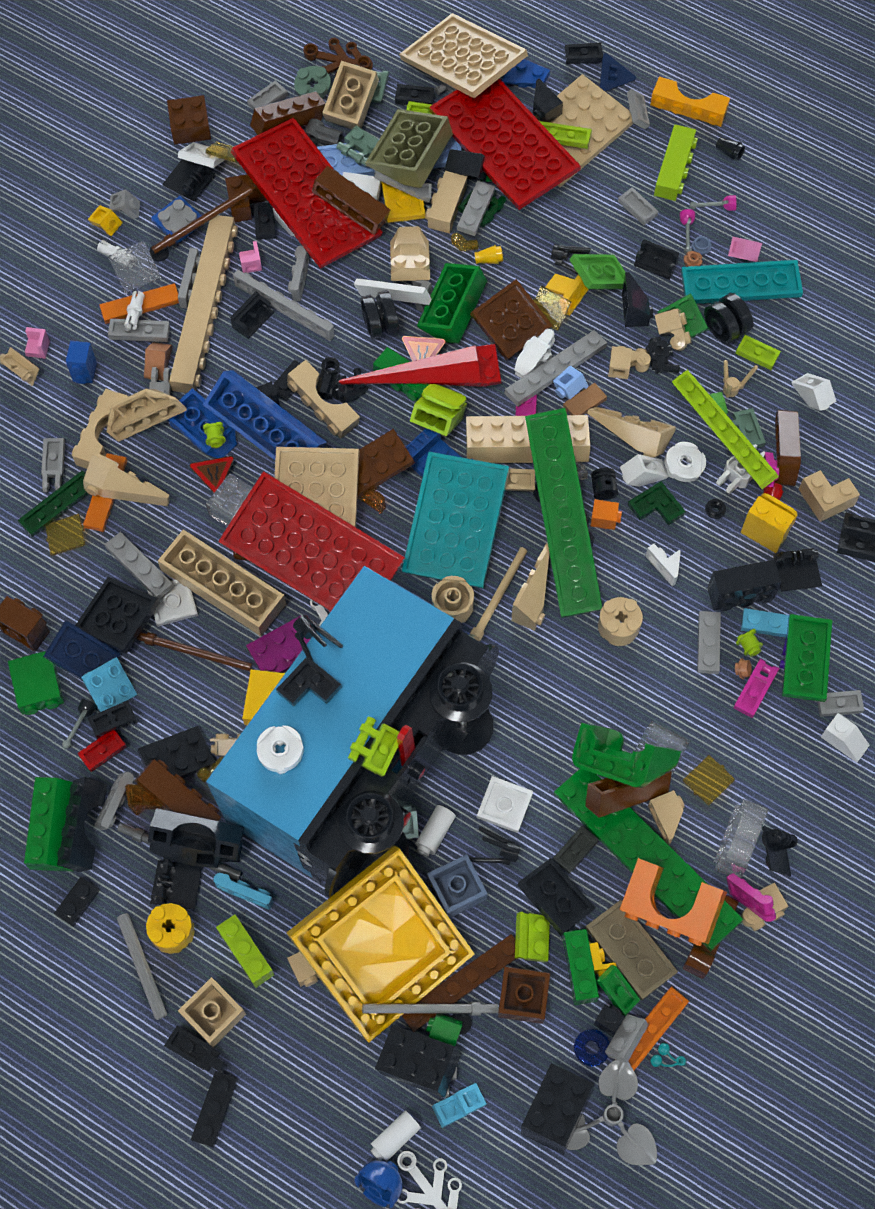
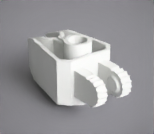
(535, 353)
(736, 474)

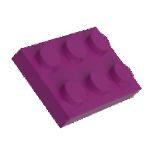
(276, 649)

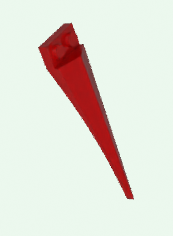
(462, 367)

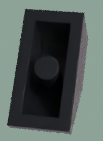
(546, 103)

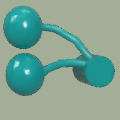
(663, 1049)

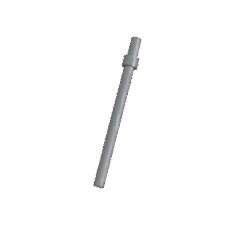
(473, 1008)

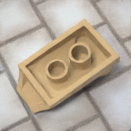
(409, 255)

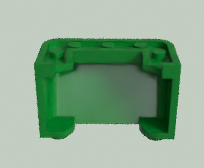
(601, 752)

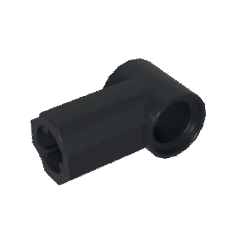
(328, 379)

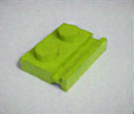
(532, 937)

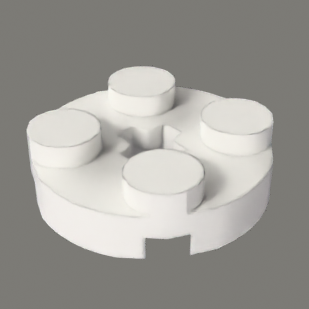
(682, 472)
(282, 761)

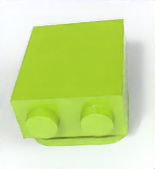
(439, 409)

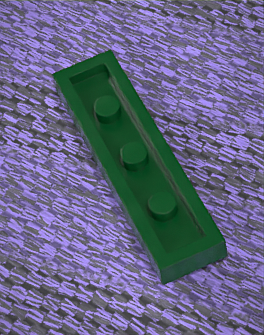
(54, 505)

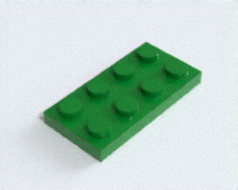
(807, 658)

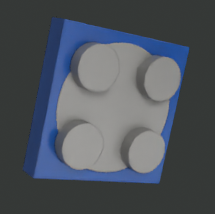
(175, 216)

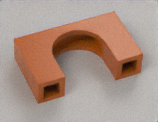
(640, 903)

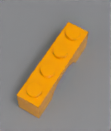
(709, 109)

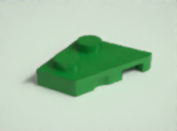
(695, 320)

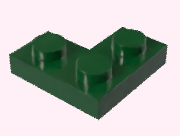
(658, 499)

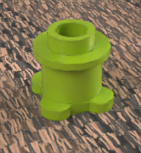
(214, 434)
(749, 643)

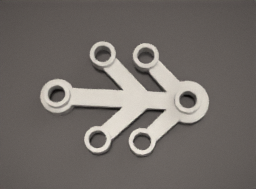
(432, 1195)

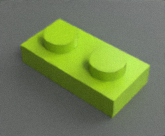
(758, 352)

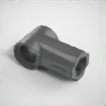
(320, 133)

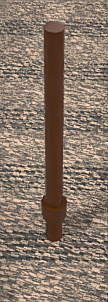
(170, 240)
(152, 639)

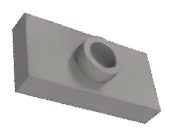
(271, 94)
(638, 109)
(638, 206)

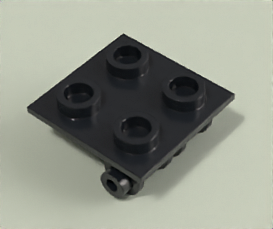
(189, 179)
(798, 569)
(776, 847)
(175, 884)

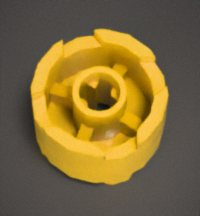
(163, 917)

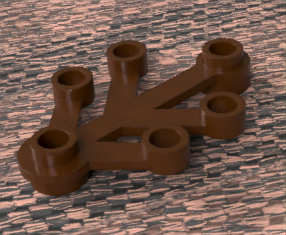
(311, 53)

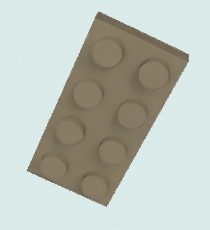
(632, 951)

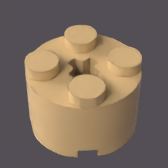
(457, 589)
(619, 610)

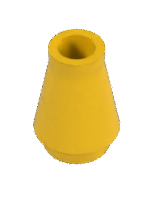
(490, 255)

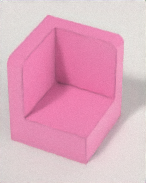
(744, 249)
(250, 260)
(37, 343)

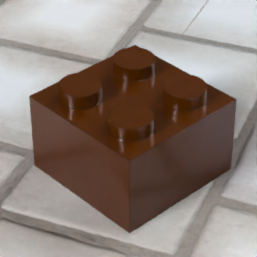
(189, 119)
(22, 623)
(524, 995)

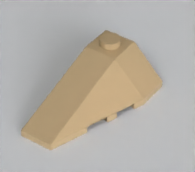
(643, 436)
(108, 481)
(529, 602)

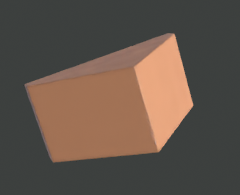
(157, 356)

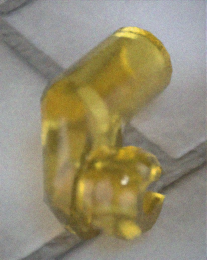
(462, 244)
(204, 774)

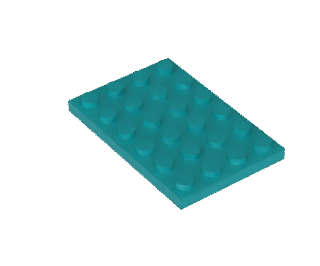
(455, 519)

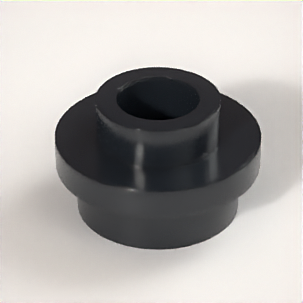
(715, 503)

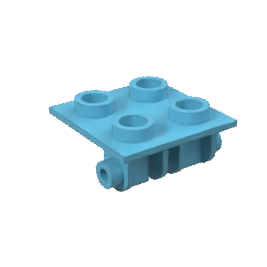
(109, 685)

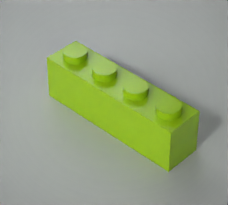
(675, 162)

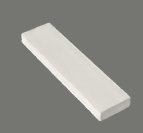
(397, 291)

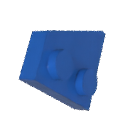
(526, 74)

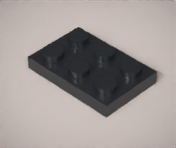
(182, 753)
(556, 896)

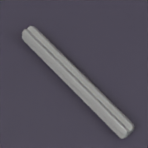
(142, 966)

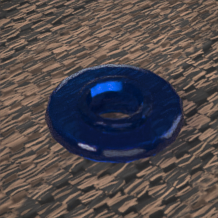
(588, 1036)

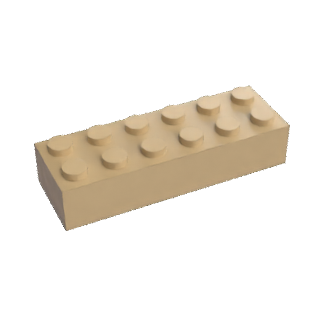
(507, 439)
(222, 582)

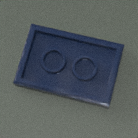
(78, 651)

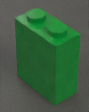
(35, 683)

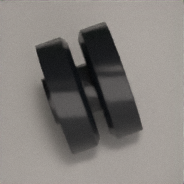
(379, 314)
(728, 318)

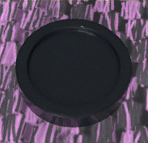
(160, 256)
(467, 1022)

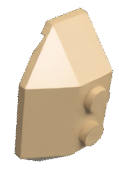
(141, 412)

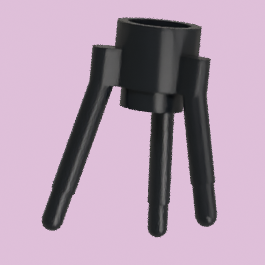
(562, 252)
(307, 629)
(509, 849)

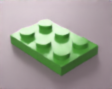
(599, 270)

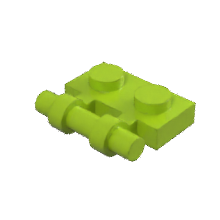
(382, 749)

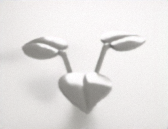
(637, 1143)

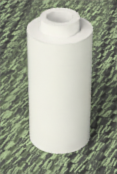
(435, 830)
(394, 1136)

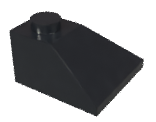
(635, 303)

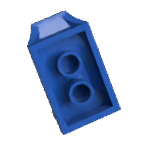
(191, 425)

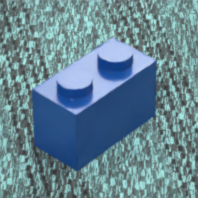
(81, 362)

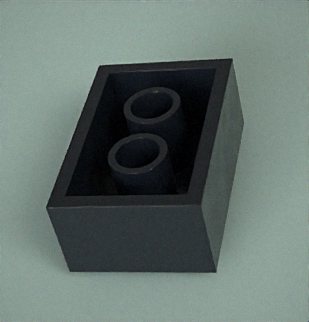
(744, 585)
(418, 1061)
(557, 1109)

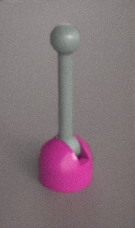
(728, 203)
(687, 218)

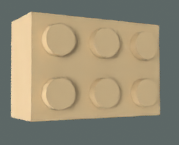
(350, 95)

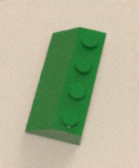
(452, 302)
(46, 823)

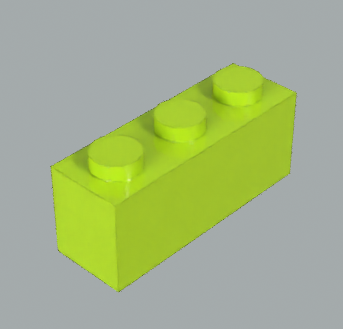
(245, 951)

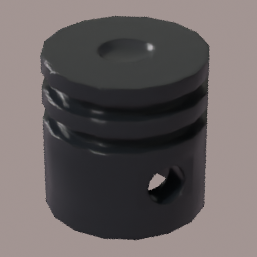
(604, 481)

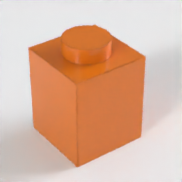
(605, 514)

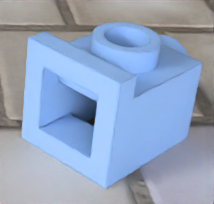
(569, 383)

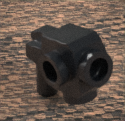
(659, 353)
(349, 392)

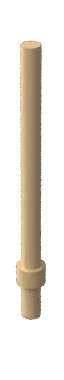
(477, 632)

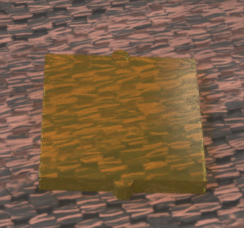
(221, 151)
(552, 306)
(65, 534)
(708, 780)

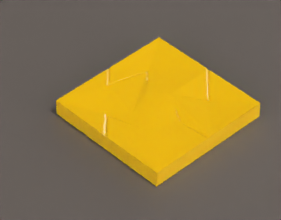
(380, 942)

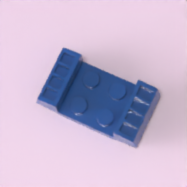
(427, 442)

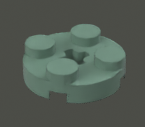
(310, 74)

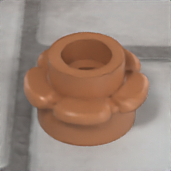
(690, 262)
(743, 668)

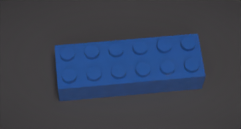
(258, 416)

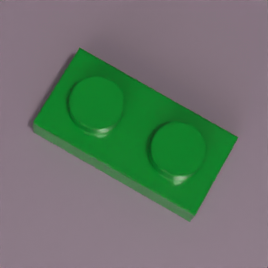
(618, 990)

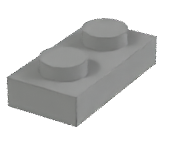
(841, 702)
(626, 1038)

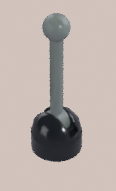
(86, 709)

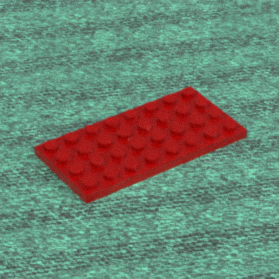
(516, 147)
(284, 168)
(304, 543)

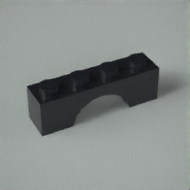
(171, 827)
(75, 850)

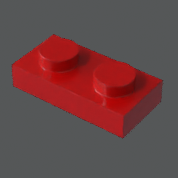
(102, 750)

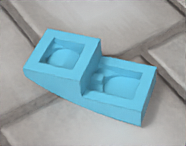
(459, 1105)

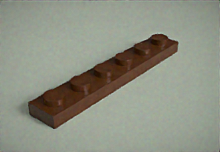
(465, 980)

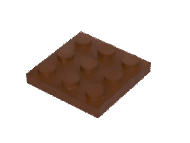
(510, 319)

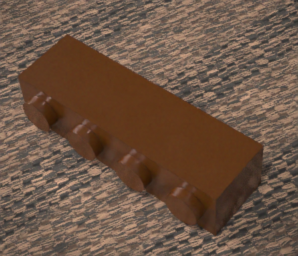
(301, 108)
(351, 200)
(172, 792)
(612, 796)

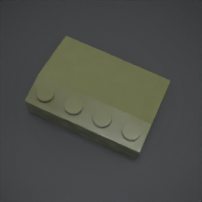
(410, 146)

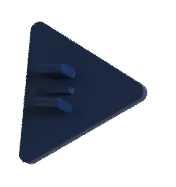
(613, 74)

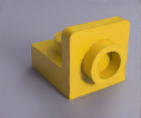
(105, 219)
(597, 959)

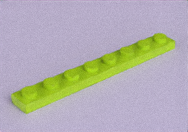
(725, 429)

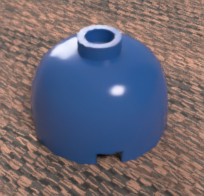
(381, 1182)

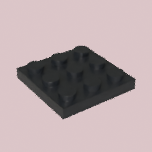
(117, 614)

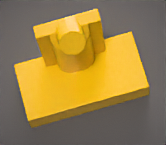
(570, 289)

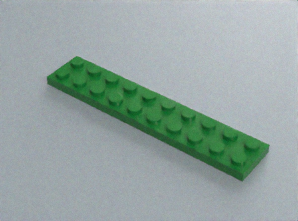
(563, 513)
(632, 839)

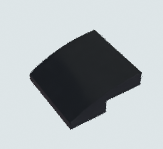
(857, 537)

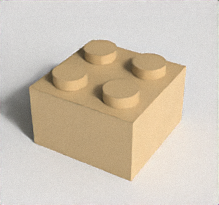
(212, 1012)

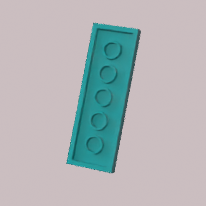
(746, 280)

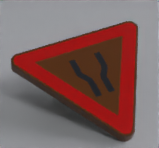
(213, 471)

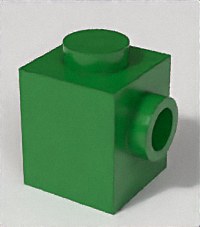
(444, 1028)

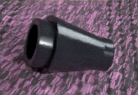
(732, 148)

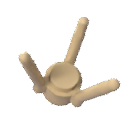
(732, 384)

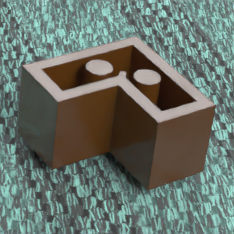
(241, 210)

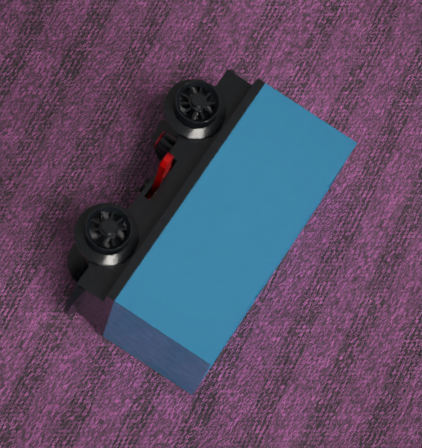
(404, 670)

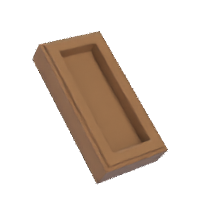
(585, 400)

